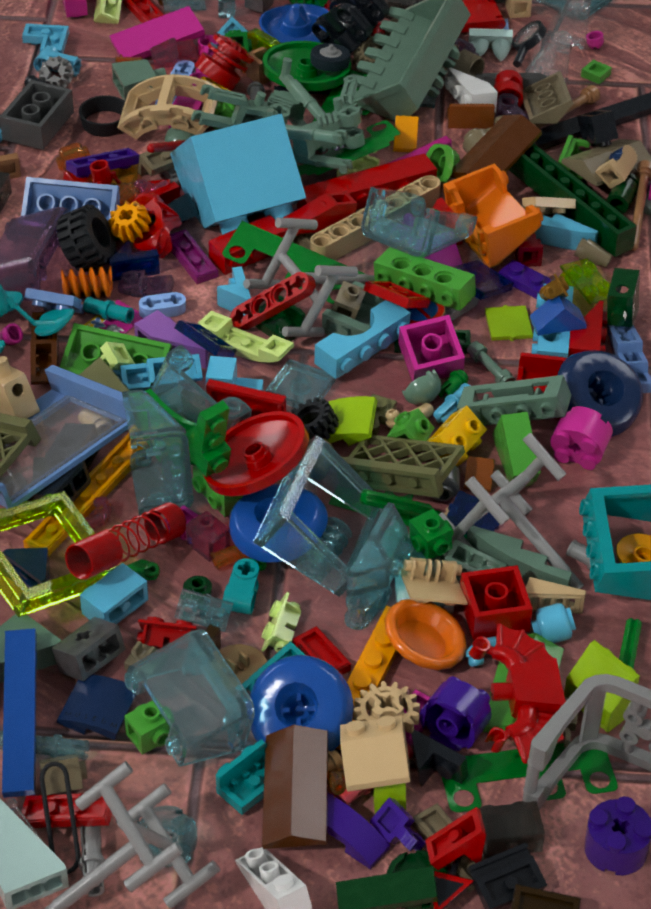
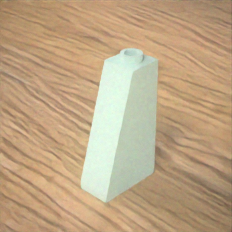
(26, 863)

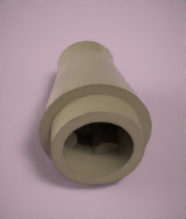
(593, 252)

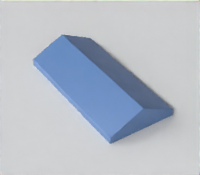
(51, 193)

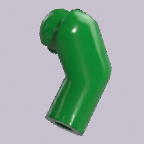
(145, 569)

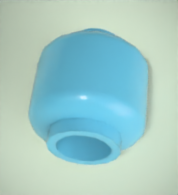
(554, 623)

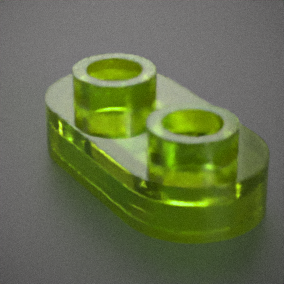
(261, 39)

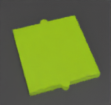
(508, 323)

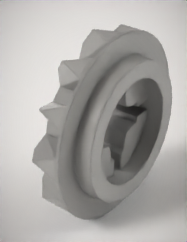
(65, 70)

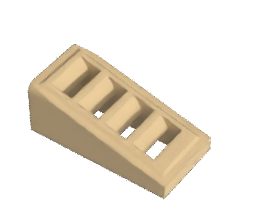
(546, 593)

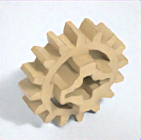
(387, 702)

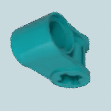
(243, 586)

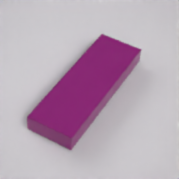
(192, 257)

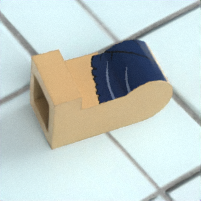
(618, 167)

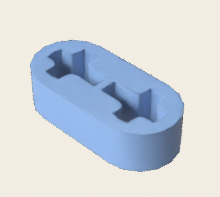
(169, 304)

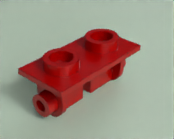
(157, 630)

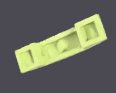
(246, 344)

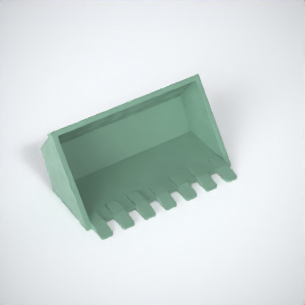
(410, 57)

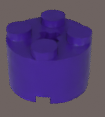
(456, 714)
(618, 836)

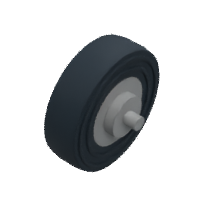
(330, 57)

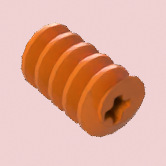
(87, 283)

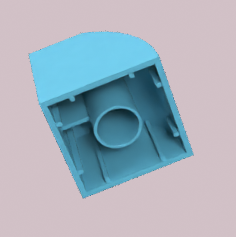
(240, 173)

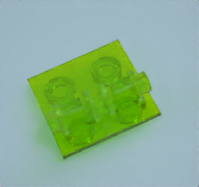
(586, 279)

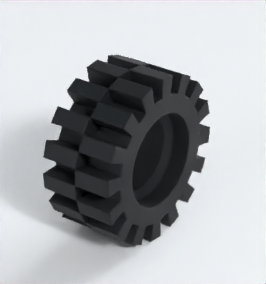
(317, 418)

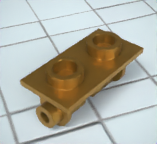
(554, 288)

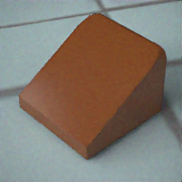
(481, 469)

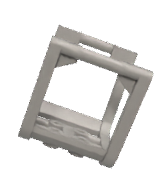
(592, 695)

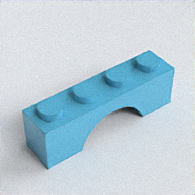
(341, 353)

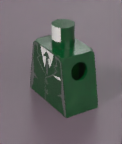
(623, 307)

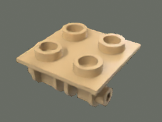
(433, 584)

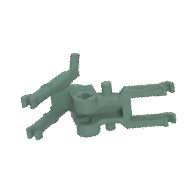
(290, 104)
(329, 131)

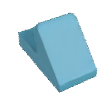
(233, 294)

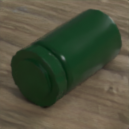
(624, 193)

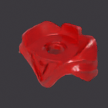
(159, 232)

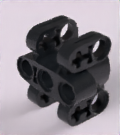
(350, 22)

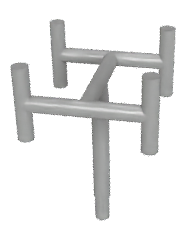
(323, 274)
(513, 505)
(139, 838)

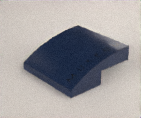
(97, 706)

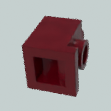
(530, 252)

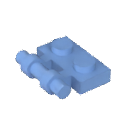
(51, 300)

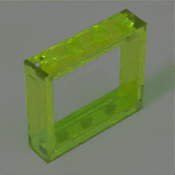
(14, 590)

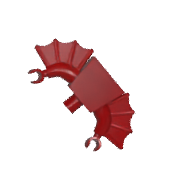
(530, 687)

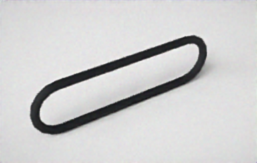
(71, 811)

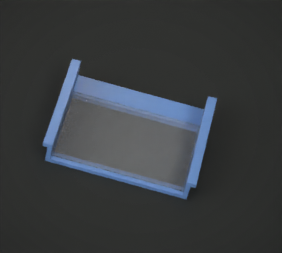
(73, 424)

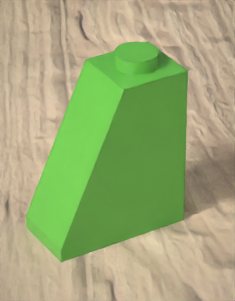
(510, 446)

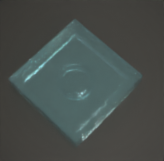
(300, 383)

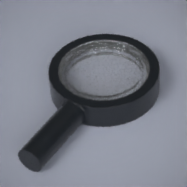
(526, 39)

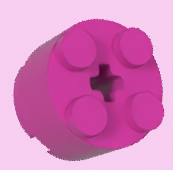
(581, 437)

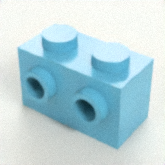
(114, 595)

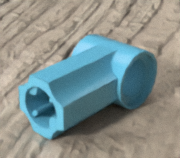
(53, 52)

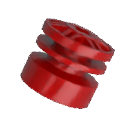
(224, 61)

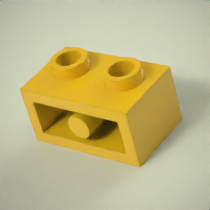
(460, 429)

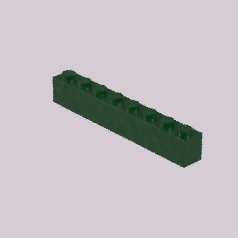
(552, 180)

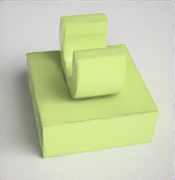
(115, 355)

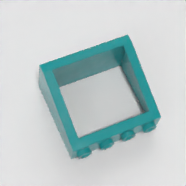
(625, 502)

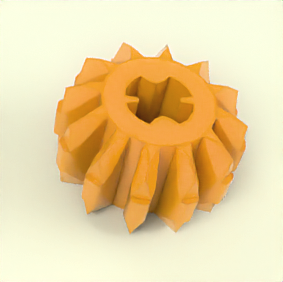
(129, 221)

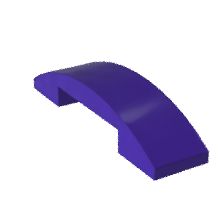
(355, 832)

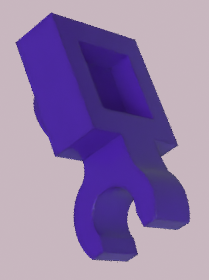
(393, 824)

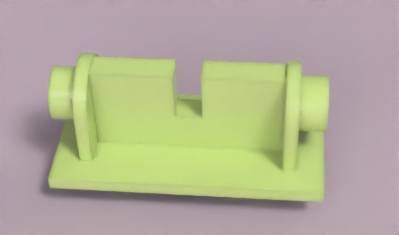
(282, 614)

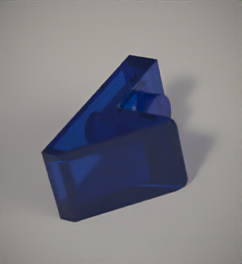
(127, 261)

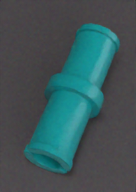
(108, 310)

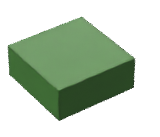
(596, 71)

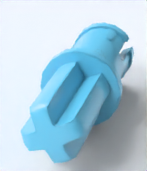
(449, 406)

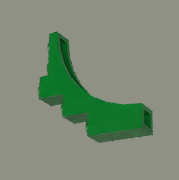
(205, 437)

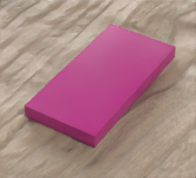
(140, 38)

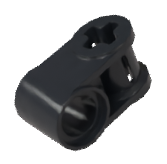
(183, 207)

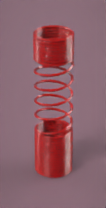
(105, 550)

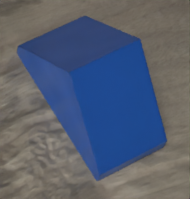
(557, 316)

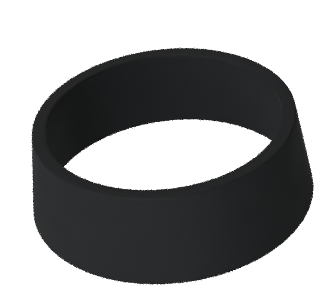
(98, 104)

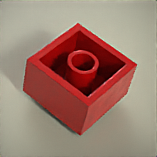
(495, 598)

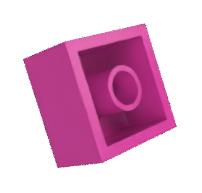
(431, 346)

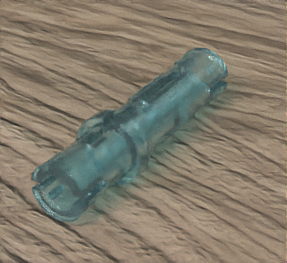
(58, 746)

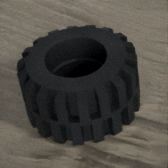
(86, 238)

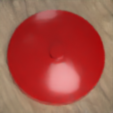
(261, 453)

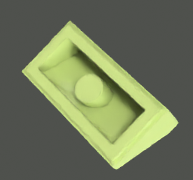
(107, 11)

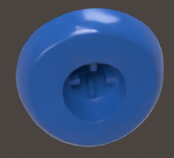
(292, 22)
(250, 512)
(301, 693)

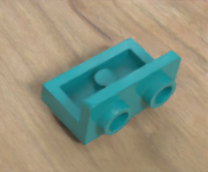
(243, 778)

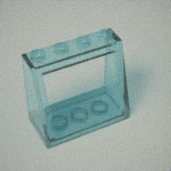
(292, 540)

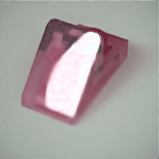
(170, 52)

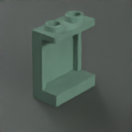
(338, 323)

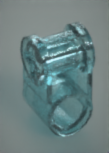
(365, 607)

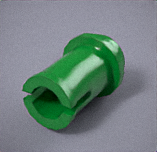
(453, 383)

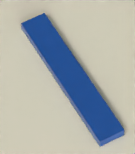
(19, 713)

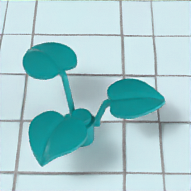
(47, 324)

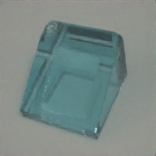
(226, 8)

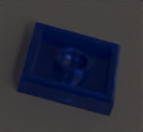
(487, 281)
(205, 338)

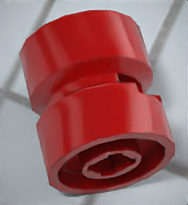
(509, 82)

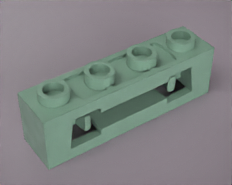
(517, 398)

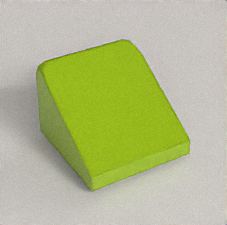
(381, 794)

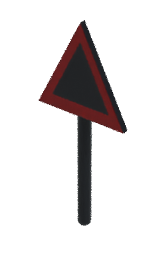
(450, 886)

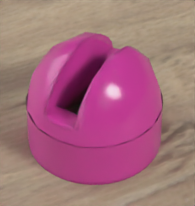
(595, 39)
(11, 334)

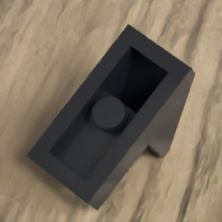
(435, 756)

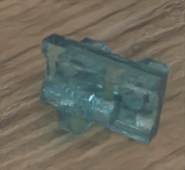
(203, 609)

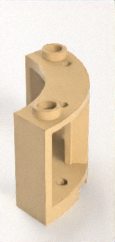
(141, 118)

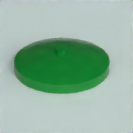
(301, 67)

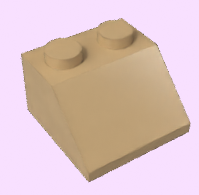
(374, 753)

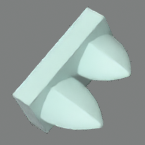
(498, 39)

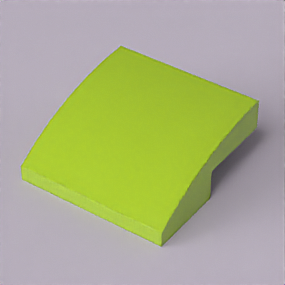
(355, 418)

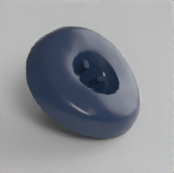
(605, 385)

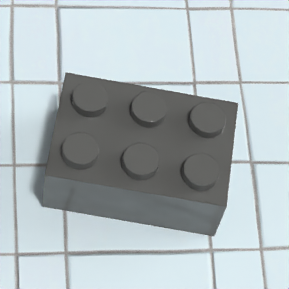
(36, 114)

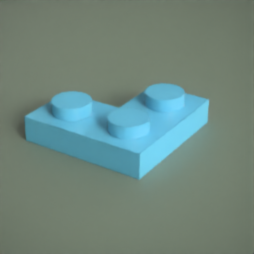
(46, 35)

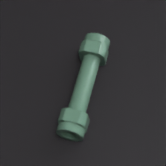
(478, 352)

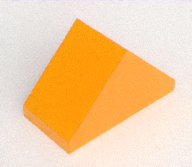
(408, 129)

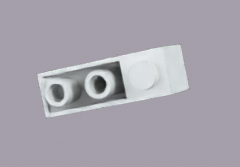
(469, 89)
(273, 881)

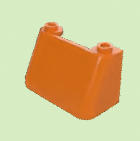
(500, 219)

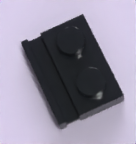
(499, 874)

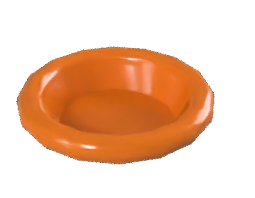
(425, 634)

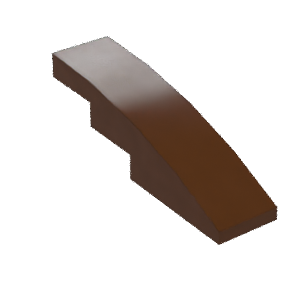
(42, 353)

